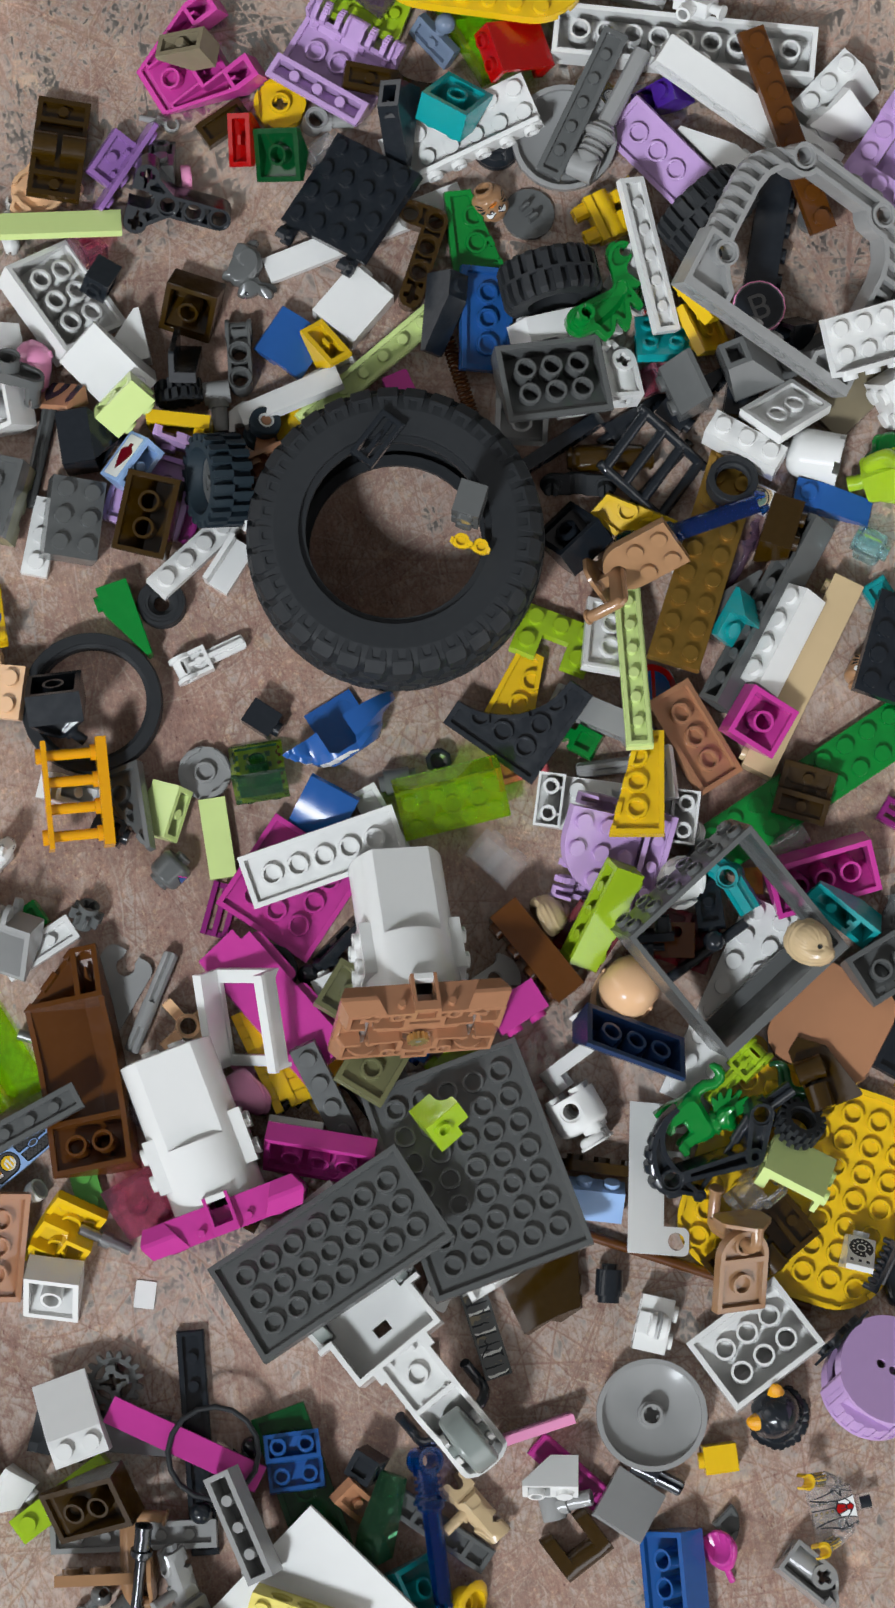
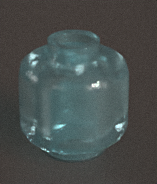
(869, 546)

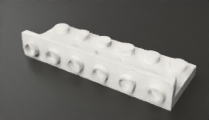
(505, 120)
(860, 340)

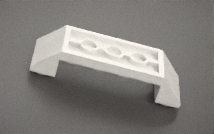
(557, 791)

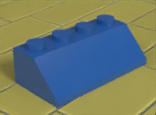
(674, 1568)

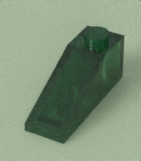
(381, 1518)

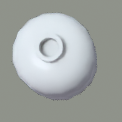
(815, 455)

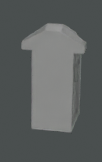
(800, 1569)

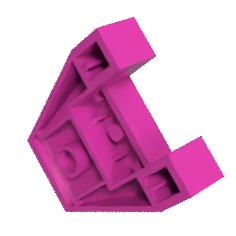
(182, 89)

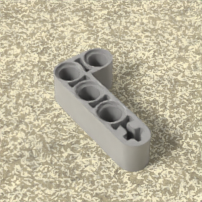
(600, 717)

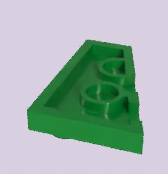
(467, 233)

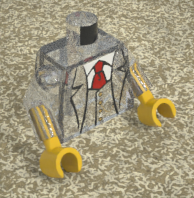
(832, 1509)

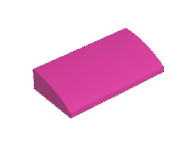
(314, 1151)

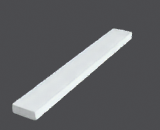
(315, 254)

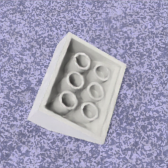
(49, 298)
(756, 1347)

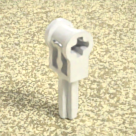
(200, 662)

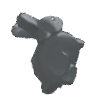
(245, 270)

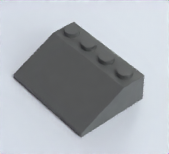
(551, 378)

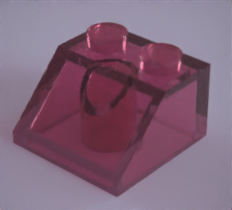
(136, 1204)

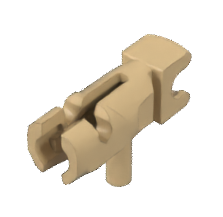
(473, 1509)

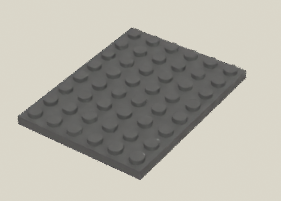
(495, 1184)

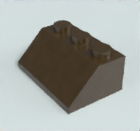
(148, 514)

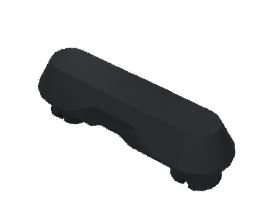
(576, 483)

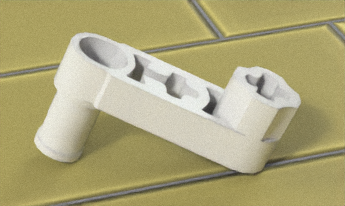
(556, 1076)

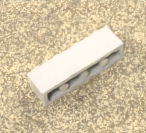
(783, 639)

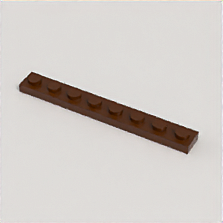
(783, 122)

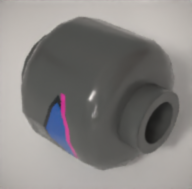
(170, 869)

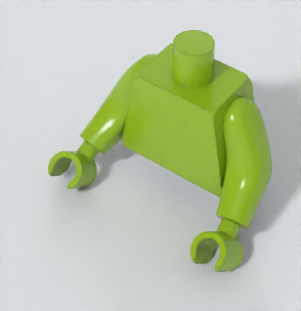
(876, 476)

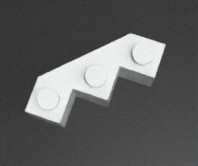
(544, 327)

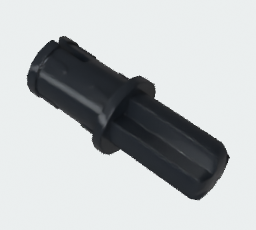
(662, 1479)

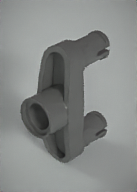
(21, 375)

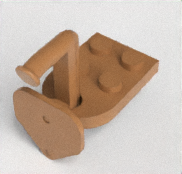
(632, 564)
(740, 1257)
(105, 1577)

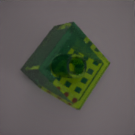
(258, 772)

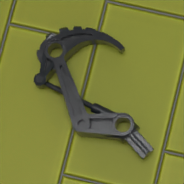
(744, 1150)

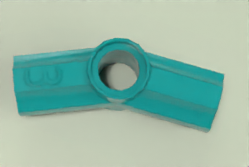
(740, 890)

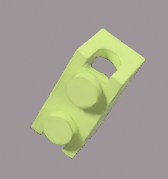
(124, 405)
(168, 809)

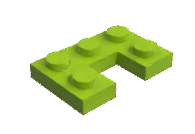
(391, 23)
(552, 626)

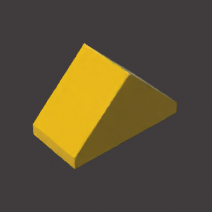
(324, 345)

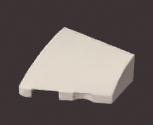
(842, 117)

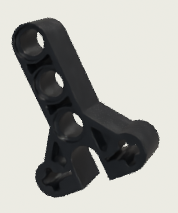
(154, 209)

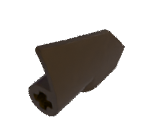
(821, 1075)

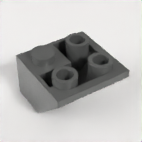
(747, 368)

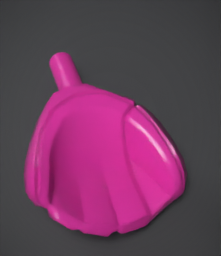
(721, 1551)

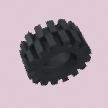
(178, 394)
(793, 1133)

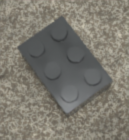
(72, 520)

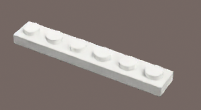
(648, 255)

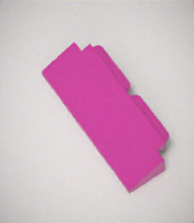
(299, 1016)

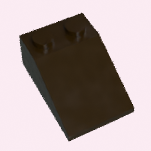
(93, 1503)

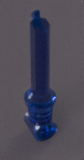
(714, 518)
(430, 1504)

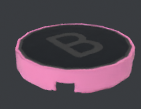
(761, 301)

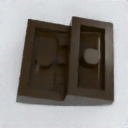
(804, 792)

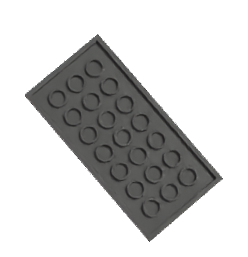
(330, 1254)

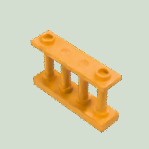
(98, 778)

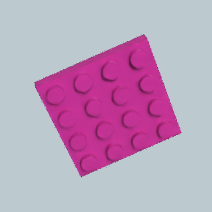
(293, 922)

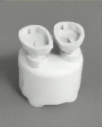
(588, 1121)

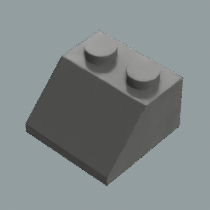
(684, 386)

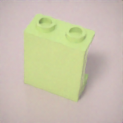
(802, 1171)

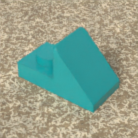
(737, 612)

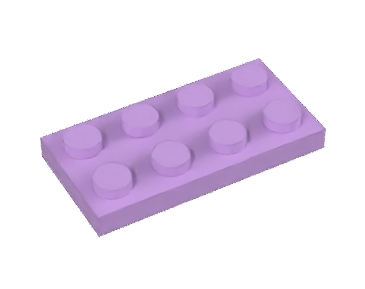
(657, 150)

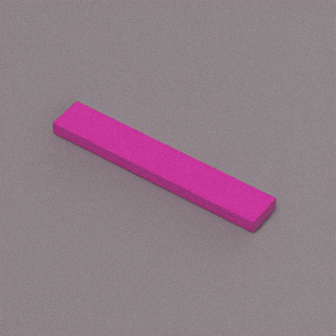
(186, 1443)

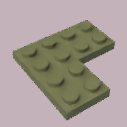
(366, 1077)

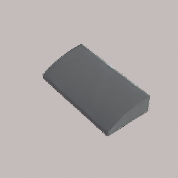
(874, 969)

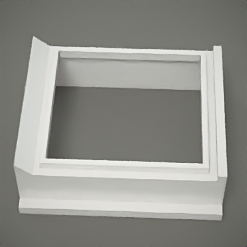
(215, 1018)

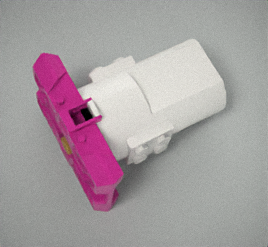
(200, 1149)

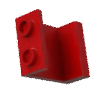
(513, 48)

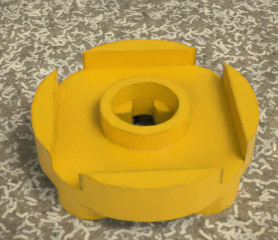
(272, 117)

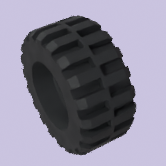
(693, 209)
(549, 279)

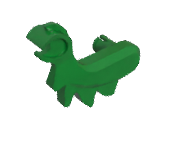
(611, 307)

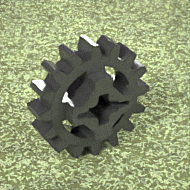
(112, 1368)

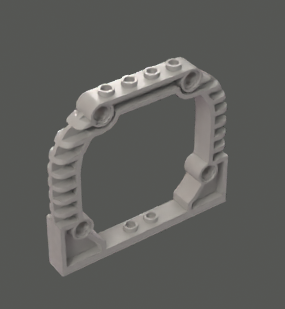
(707, 276)

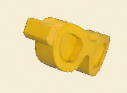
(462, 541)

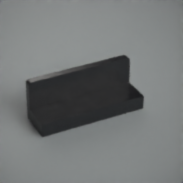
(183, 360)

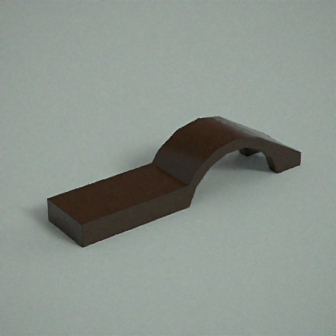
(366, 78)

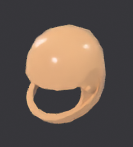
(625, 988)

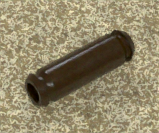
(587, 456)

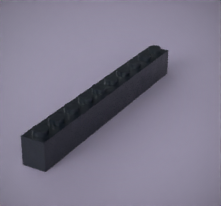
(765, 252)

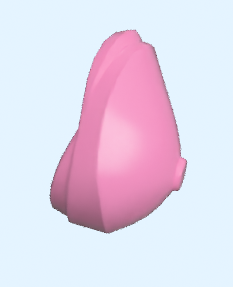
(38, 356)
(249, 1092)

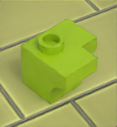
(439, 1119)

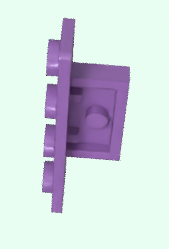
(115, 160)

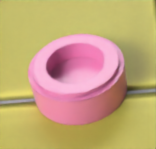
(186, 176)

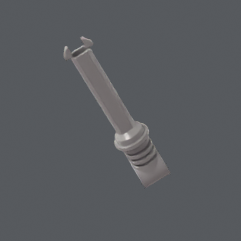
(600, 133)

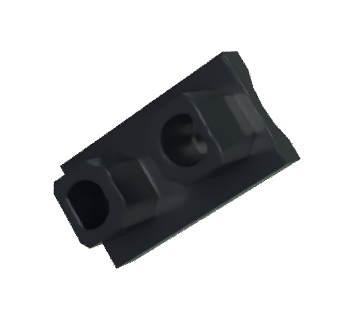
(661, 933)

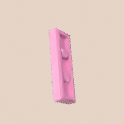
(539, 1428)

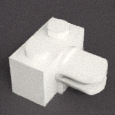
(654, 1324)

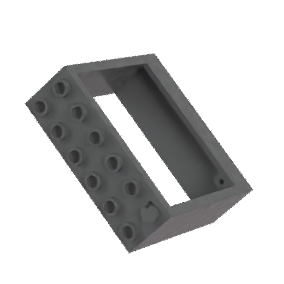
(772, 985)

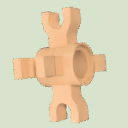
(178, 1016)

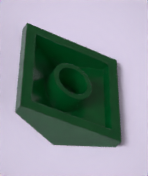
(280, 154)

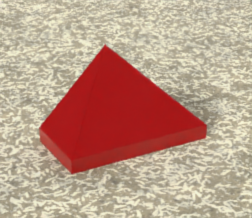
(241, 139)

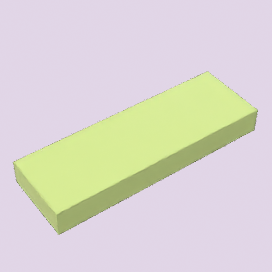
(217, 838)

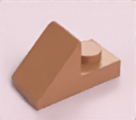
(351, 1498)

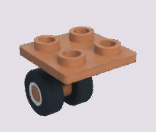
(261, 438)

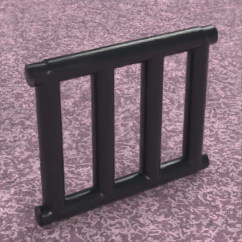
(680, 448)

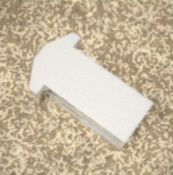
(622, 375)

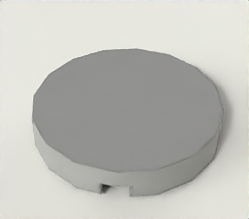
(204, 772)

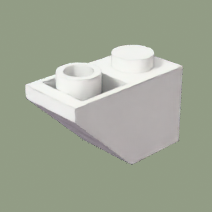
(553, 1478)

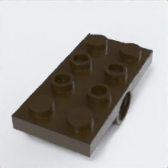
(58, 150)
(785, 1236)

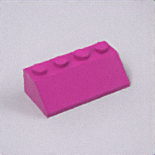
(841, 862)

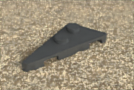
(132, 800)

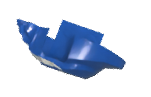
(341, 729)

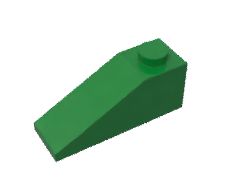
(121, 610)

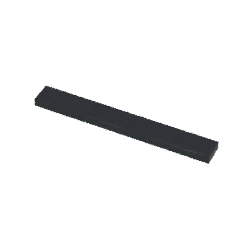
(193, 1394)

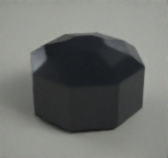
(438, 759)

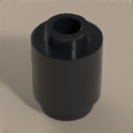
(608, 1283)

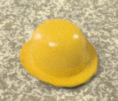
(470, 1595)

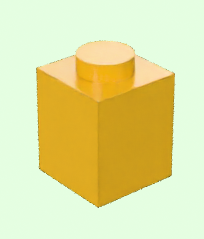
(718, 1458)

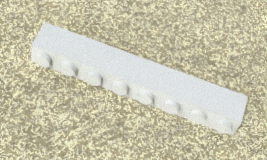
(723, 92)

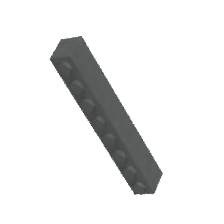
(725, 680)

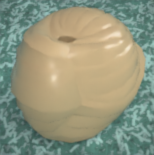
(550, 913)
(803, 939)

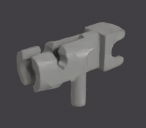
(180, 1579)

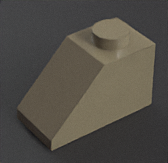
(188, 49)

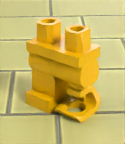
(602, 216)

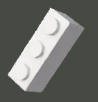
(733, 437)

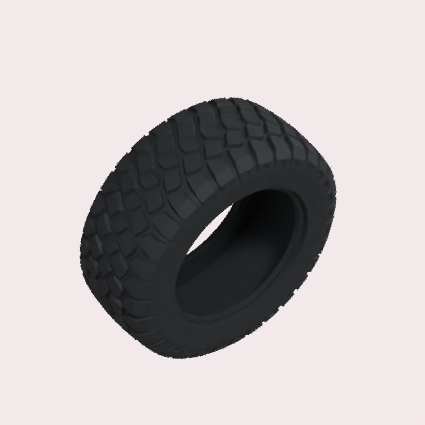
(437, 439)

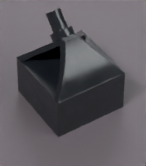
(84, 441)
(56, 704)

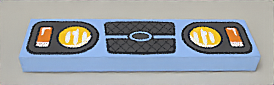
(21, 1156)

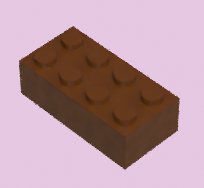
(535, 951)

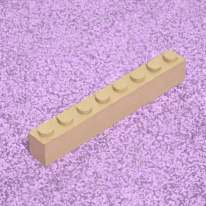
(840, 601)

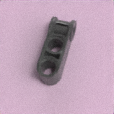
(239, 339)

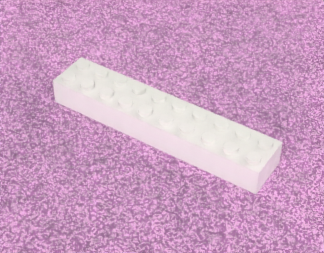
(580, 28)

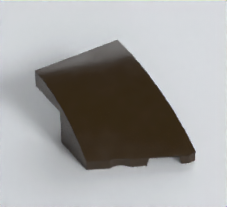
(545, 1293)

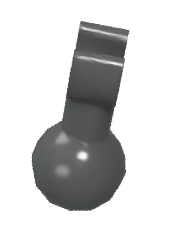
(98, 1597)

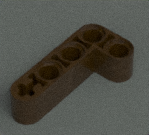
(418, 258)

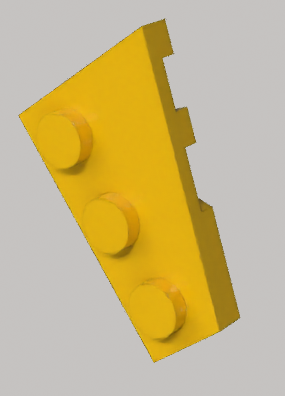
(622, 515)
(518, 687)

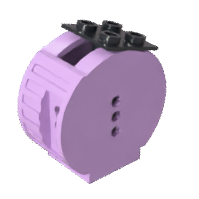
(861, 1376)

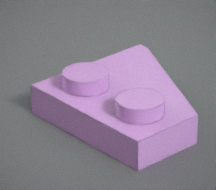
(169, 441)

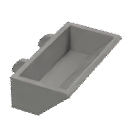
(19, 940)

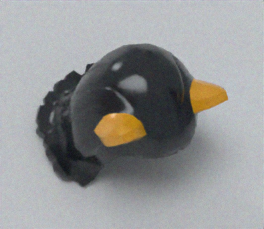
(778, 1417)

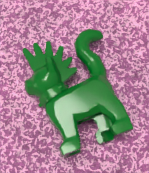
(693, 1115)

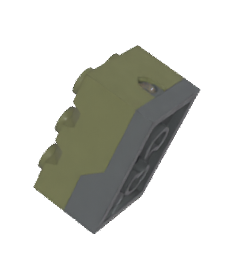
(15, 482)

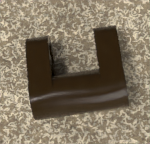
(584, 1554)

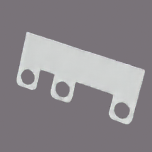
(646, 1204)

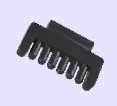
(883, 1268)

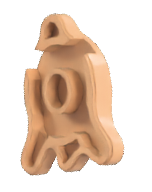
(23, 203)

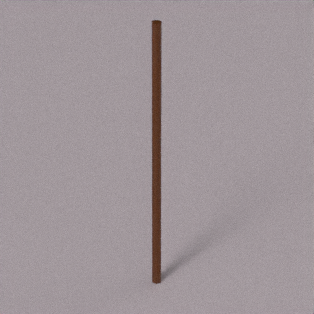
(669, 1261)

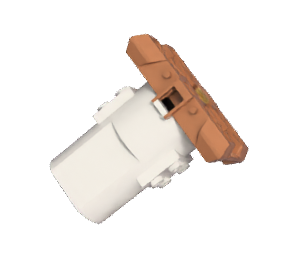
(410, 965)

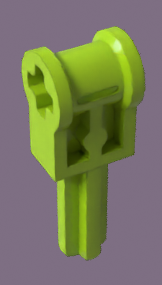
(743, 1066)

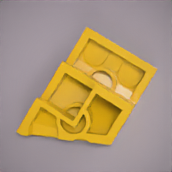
(59, 1226)

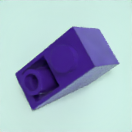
(665, 96)

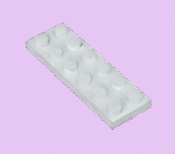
(317, 856)

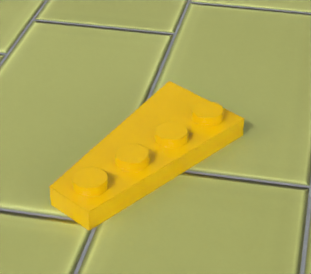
(642, 794)

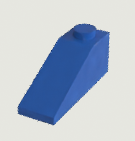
(832, 502)

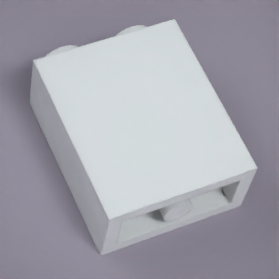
(354, 306)

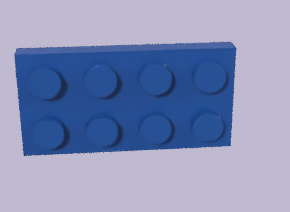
(482, 321)

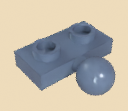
(434, 39)

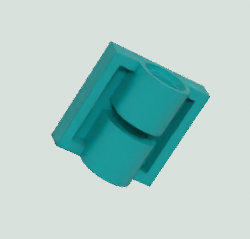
(657, 347)

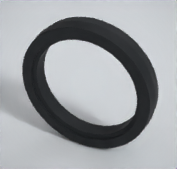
(154, 696)

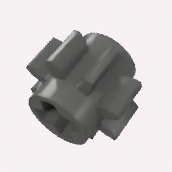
(86, 914)

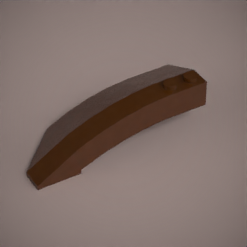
(80, 1043)

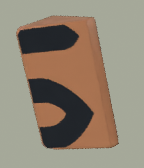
(64, 396)

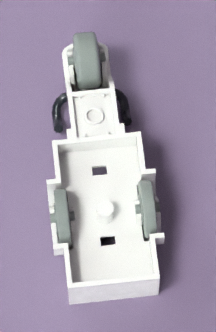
(414, 1370)

